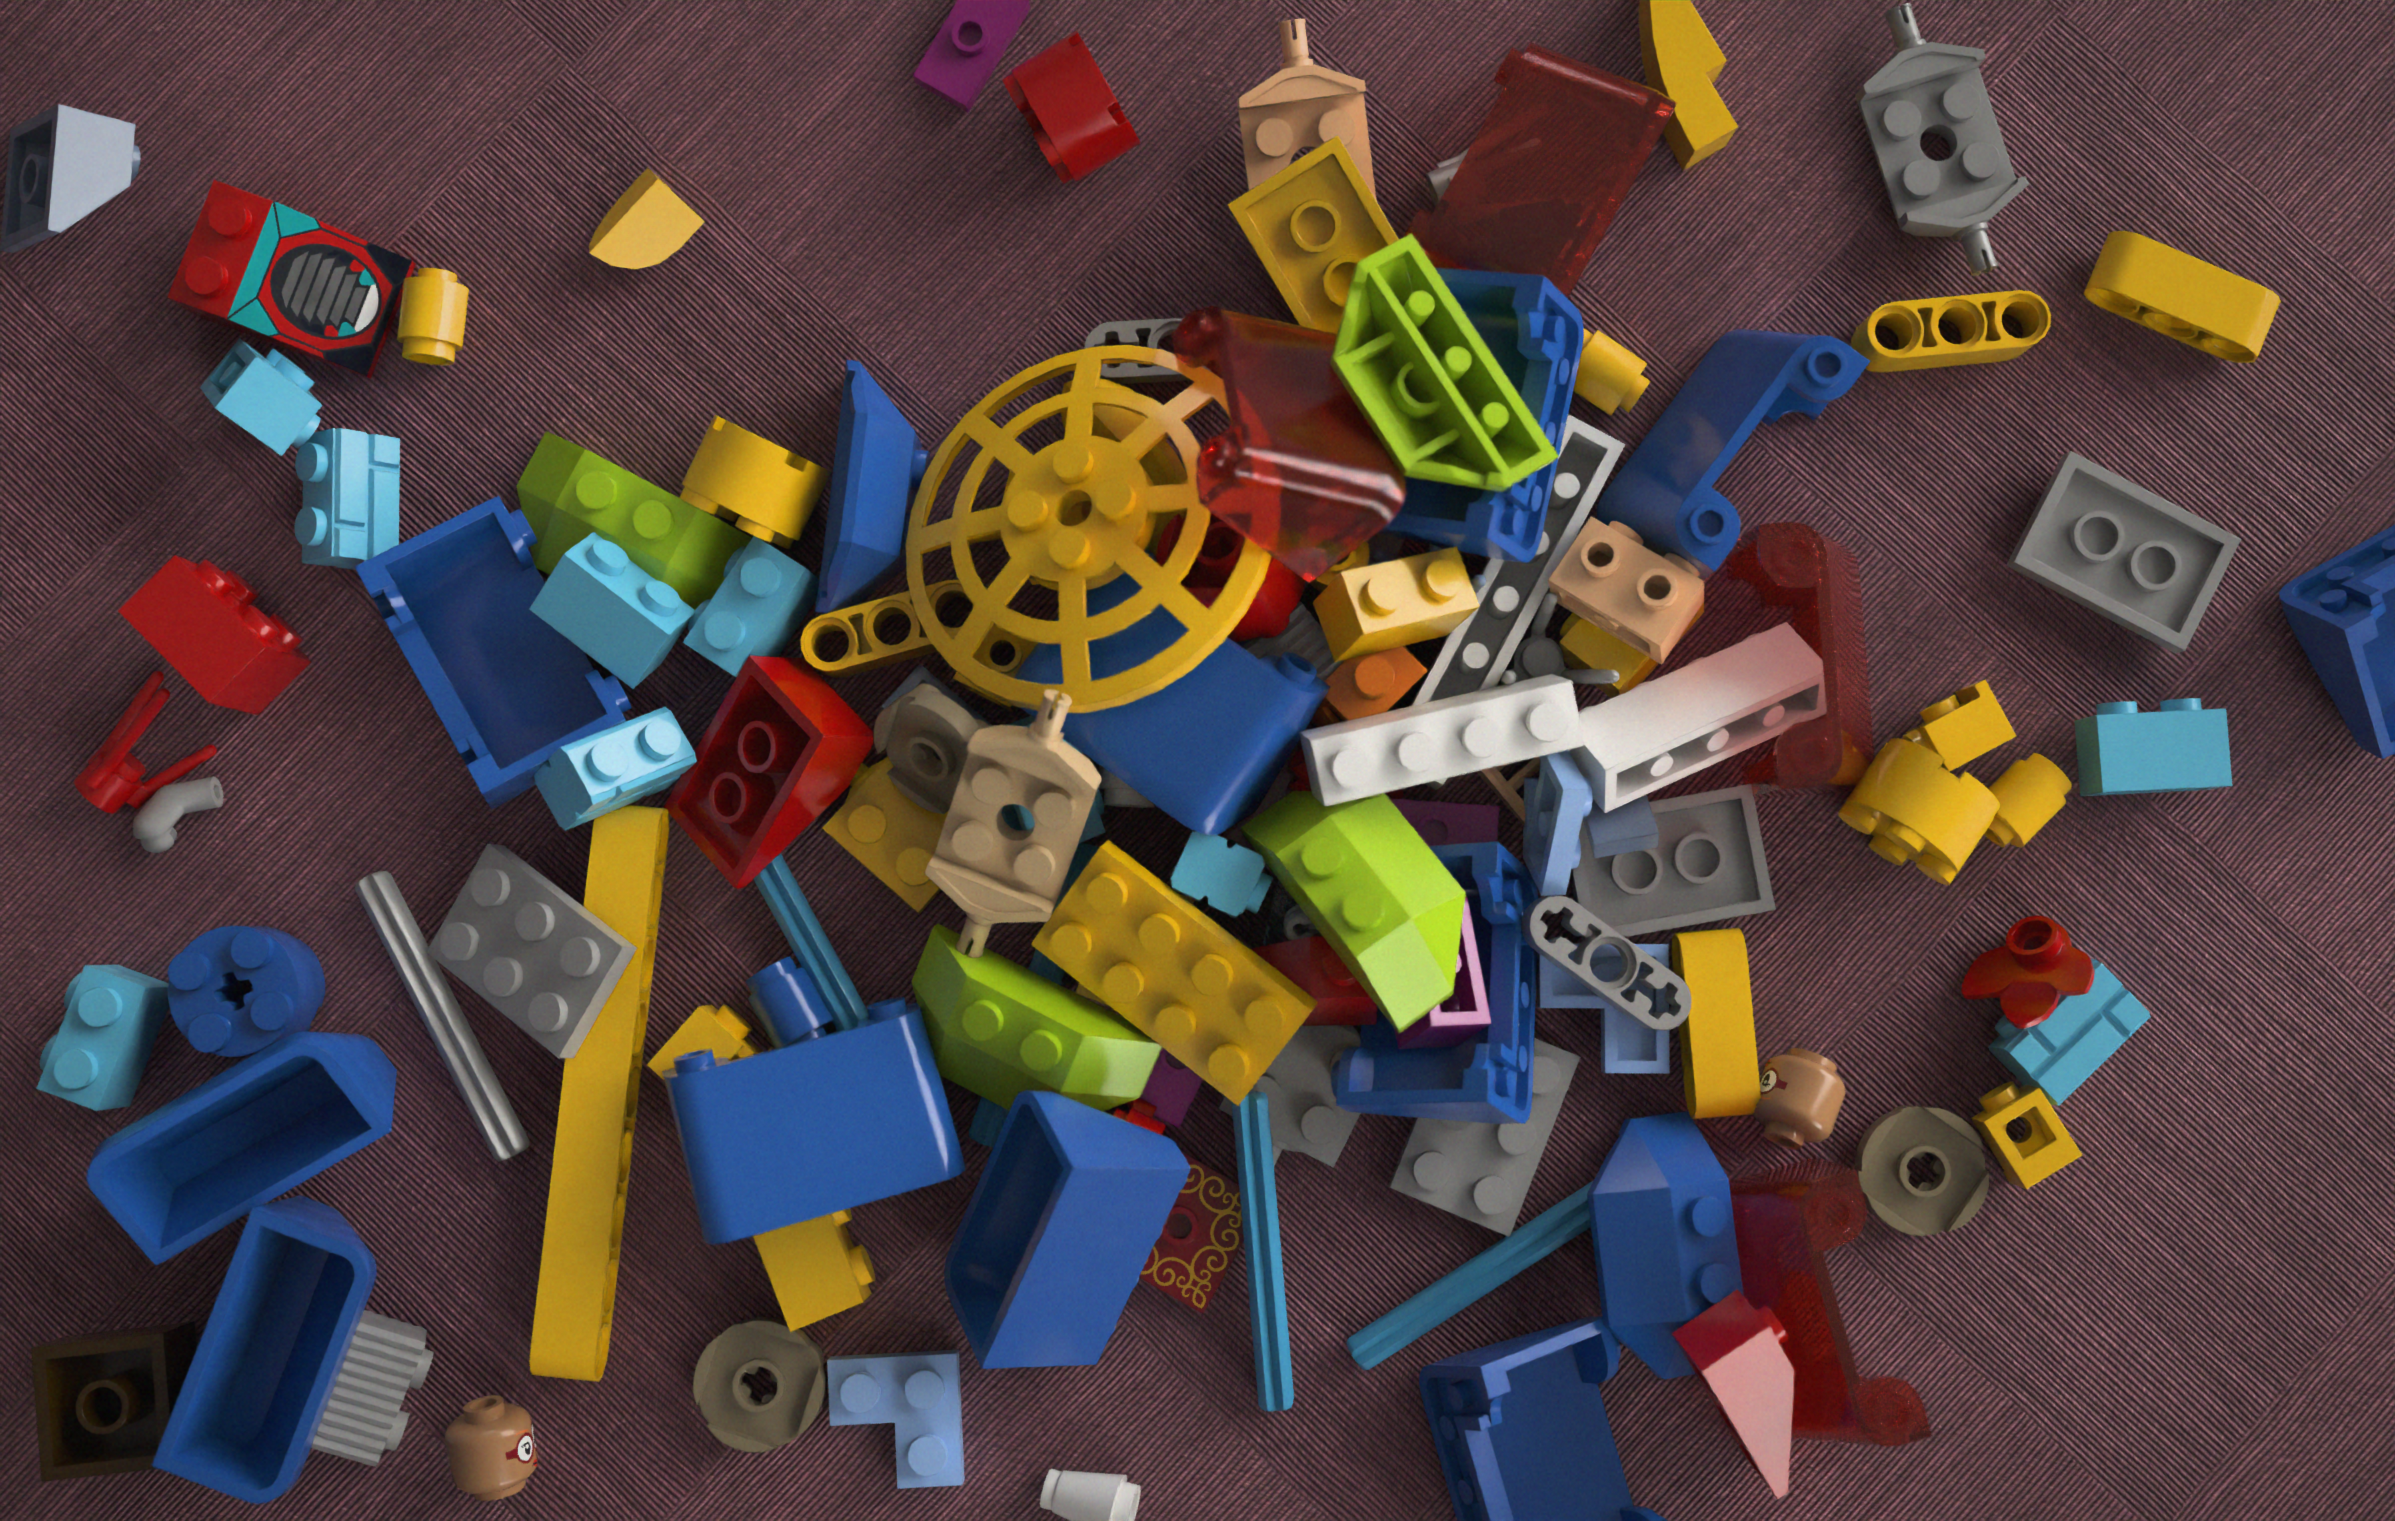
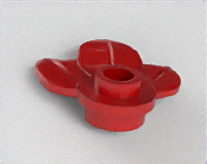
(2030, 971)

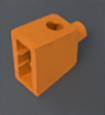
(1369, 685)

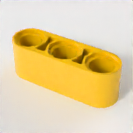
(2182, 297)
(1974, 315)
(863, 626)
(1720, 1029)

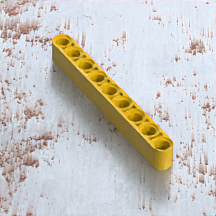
(600, 1109)

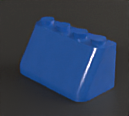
(243, 1138)
(1058, 1232)
(270, 1352)

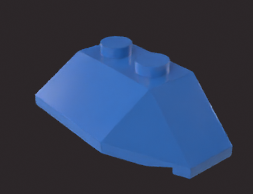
(870, 494)
(1661, 1236)

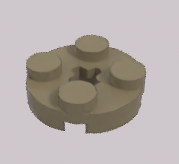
(912, 731)
(1957, 1161)
(727, 1401)

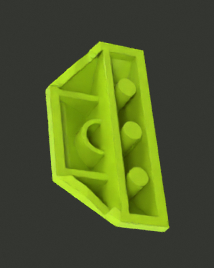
(1430, 378)
(576, 493)
(1369, 894)
(1017, 1031)

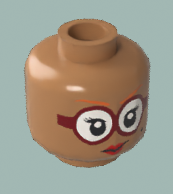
(1799, 1098)
(491, 1448)

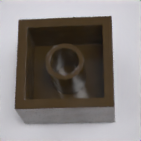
(108, 1398)

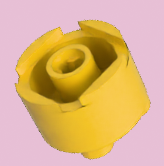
(753, 478)
(1919, 810)

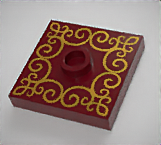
(1197, 1237)

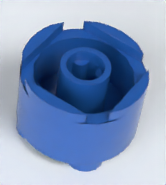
(210, 981)

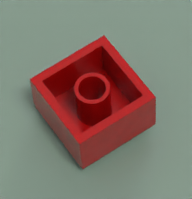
(216, 634)

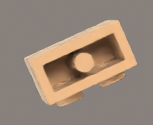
(1628, 588)

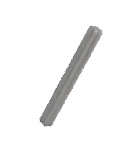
(442, 1015)

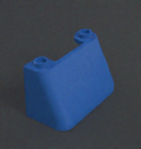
(1538, 346)
(1741, 381)
(2348, 633)
(487, 662)
(1204, 741)
(1491, 1071)
(813, 1124)
(1529, 1428)

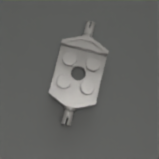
(1942, 93)

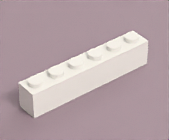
(1485, 642)

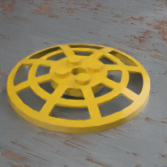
(1083, 554)

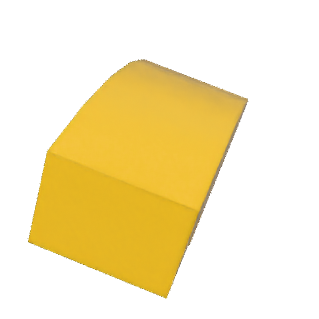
(1683, 64)

